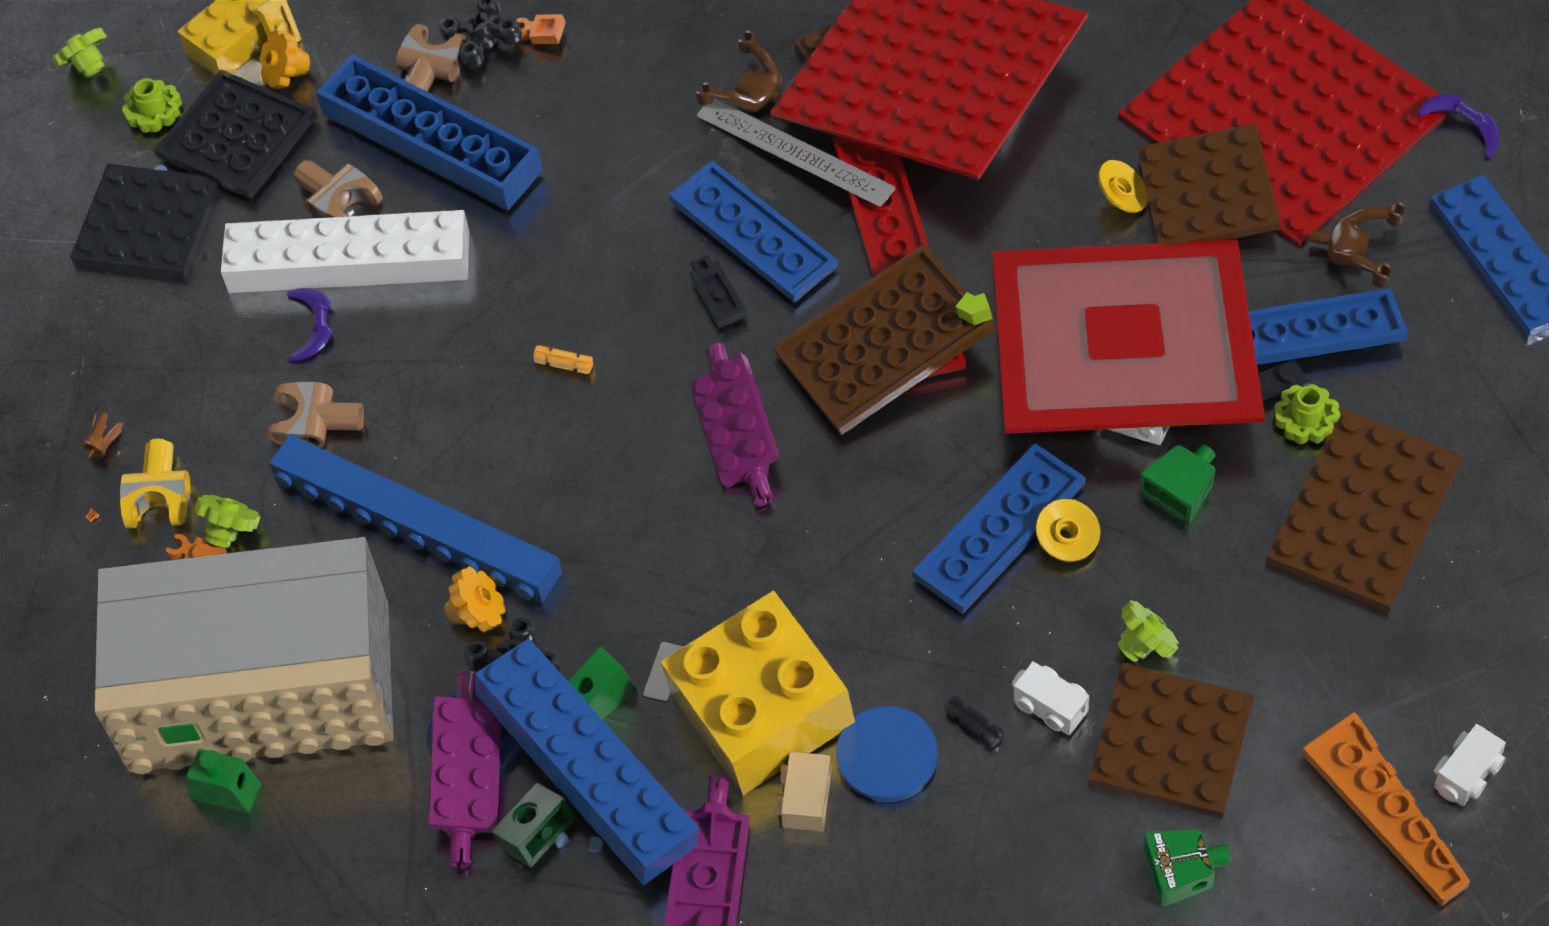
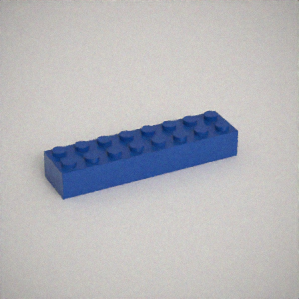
(430, 131)
(586, 761)

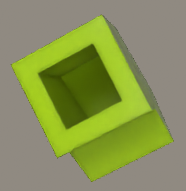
(974, 308)

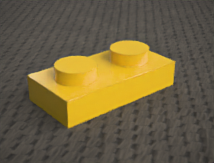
(277, 15)

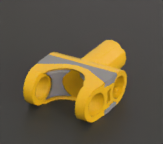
(155, 486)

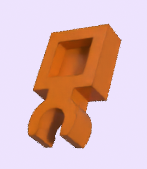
(543, 30)
(197, 549)

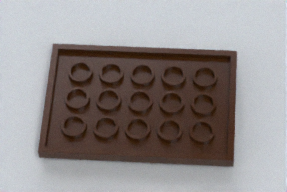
(880, 339)
(1365, 510)

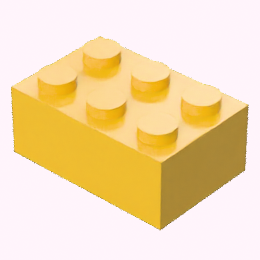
(224, 35)

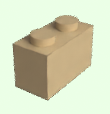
(805, 791)

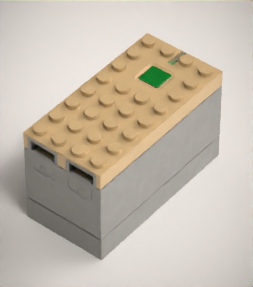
(244, 655)

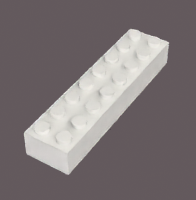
(345, 251)

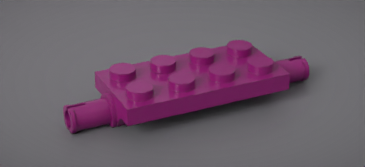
(735, 423)
(463, 768)
(709, 878)

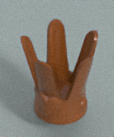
(95, 443)

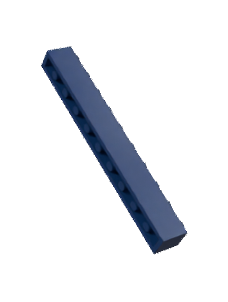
(415, 518)

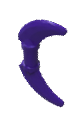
(1482, 121)
(321, 332)

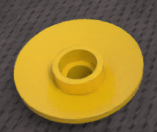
(1122, 186)
(1077, 520)

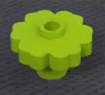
(83, 53)
(151, 105)
(1306, 413)
(225, 519)
(1145, 633)

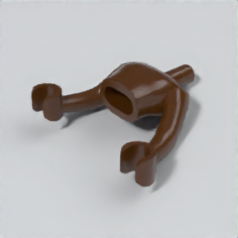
(754, 88)
(1349, 244)

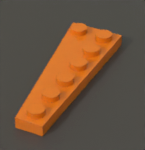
(1369, 785)

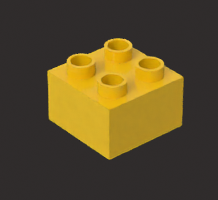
(758, 692)

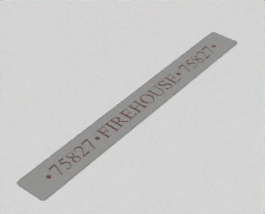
(797, 152)

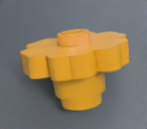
(282, 60)
(474, 600)

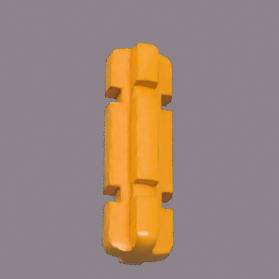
(563, 359)

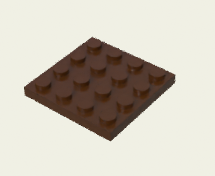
(1209, 187)
(1171, 740)

